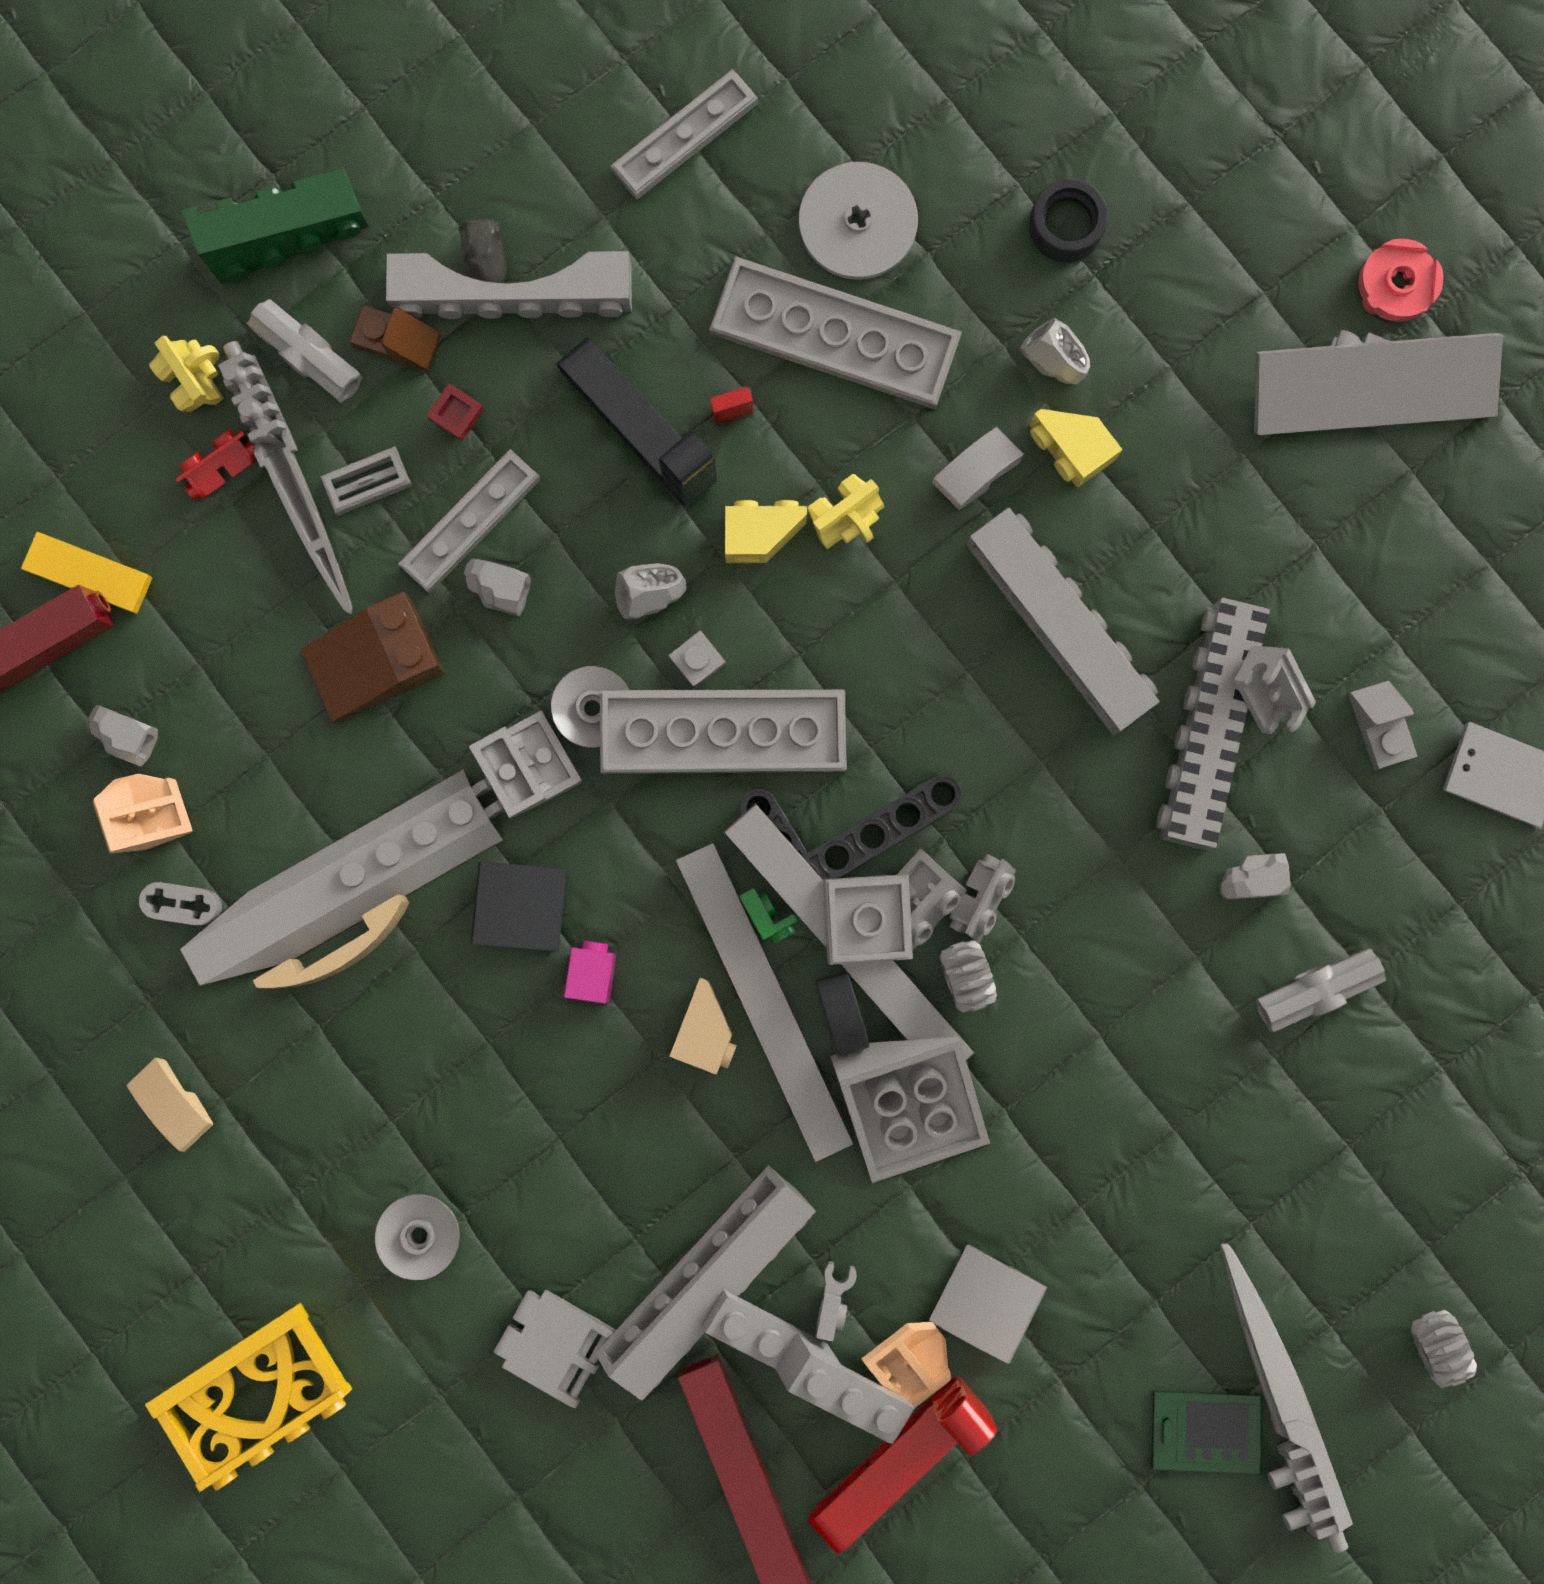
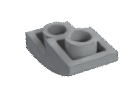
(977, 467)

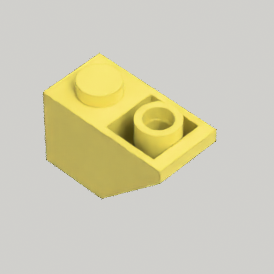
(1076, 442)
(759, 532)

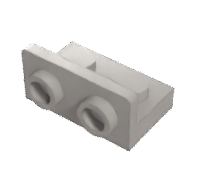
(931, 895)

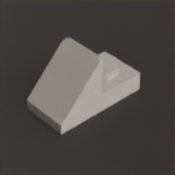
(1383, 725)

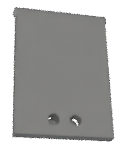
(1498, 774)

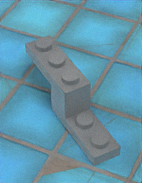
(808, 1367)

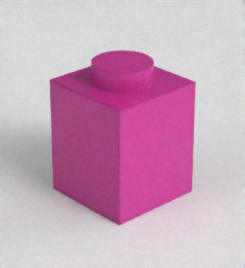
(590, 973)

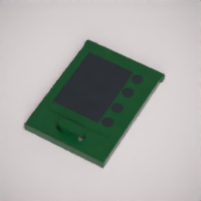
(1207, 1432)

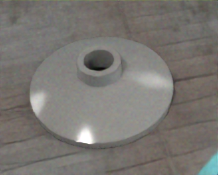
(573, 694)
(402, 1252)

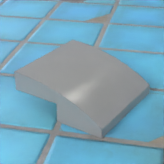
(525, 764)
(988, 1304)

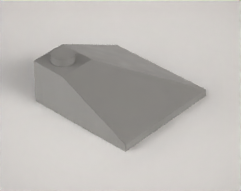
(910, 1103)

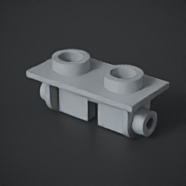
(993, 882)

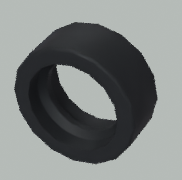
(1075, 191)
(842, 1013)

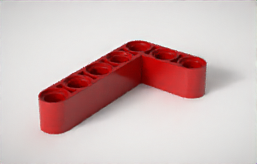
(892, 1469)

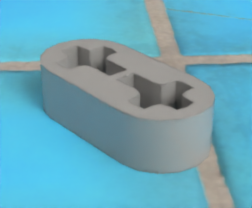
(179, 913)

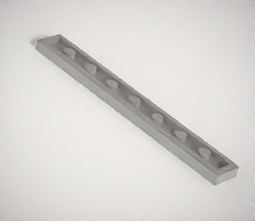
(805, 895)
(764, 1002)

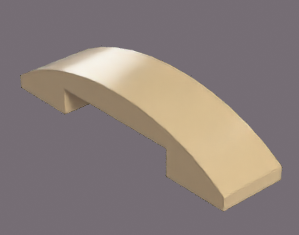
(380, 922)

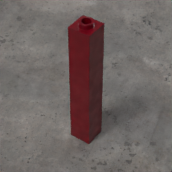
(51, 632)
(742, 1473)

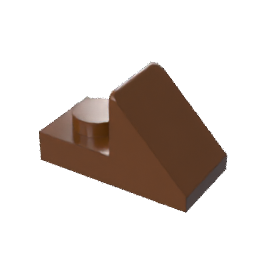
(396, 337)

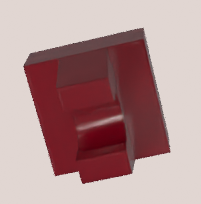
(455, 412)

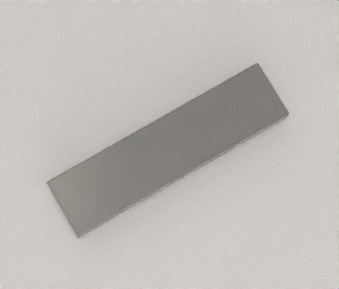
(684, 134)
(469, 521)

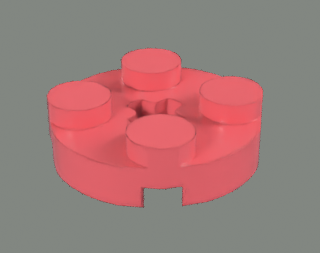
(1387, 300)

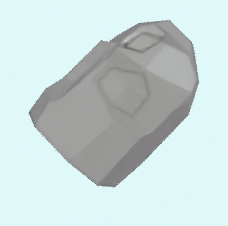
(1057, 352)
(498, 585)
(647, 589)
(123, 735)
(1257, 877)

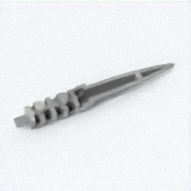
(275, 451)
(1305, 1454)

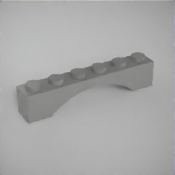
(590, 285)

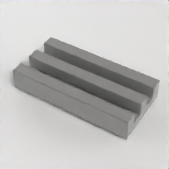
(373, 494)

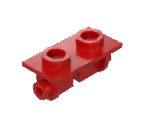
(203, 472)

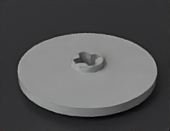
(871, 194)

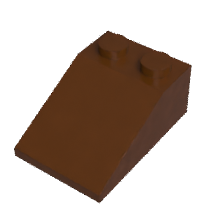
(372, 657)

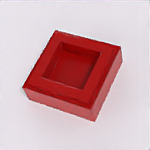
(731, 405)

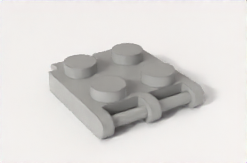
(552, 1345)

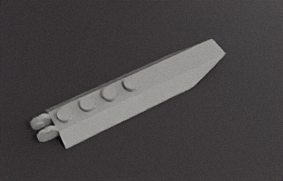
(347, 880)

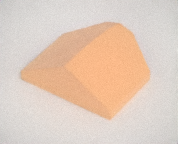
(141, 813)
(911, 1362)

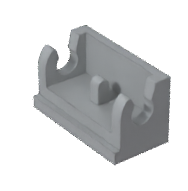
(1273, 688)

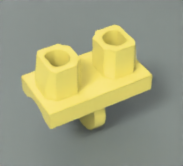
(193, 369)
(850, 516)

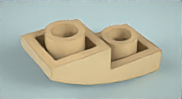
(168, 1106)

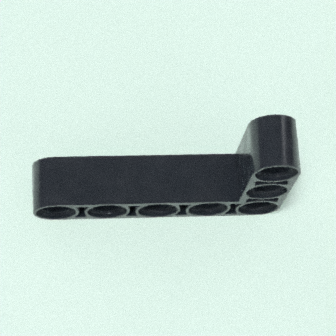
(678, 463)
(884, 820)

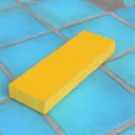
(74, 566)

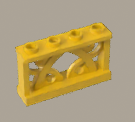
(193, 1399)

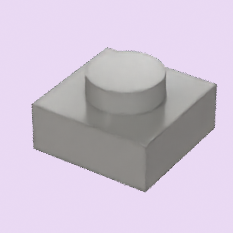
(697, 659)

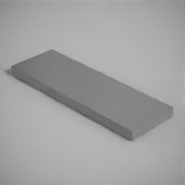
(835, 332)
(1377, 383)
(722, 731)

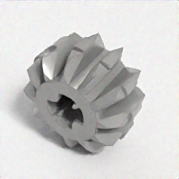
(968, 976)
(1443, 1348)

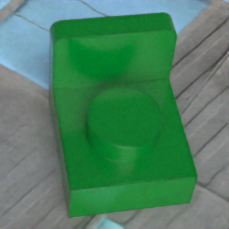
(760, 912)

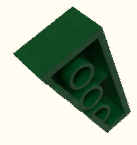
(275, 225)

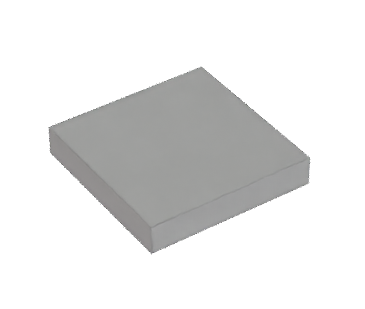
(867, 919)

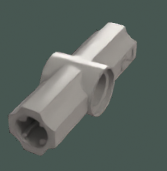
(304, 350)
(1320, 990)

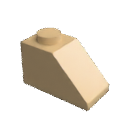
(704, 1032)

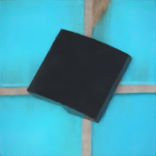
(518, 906)

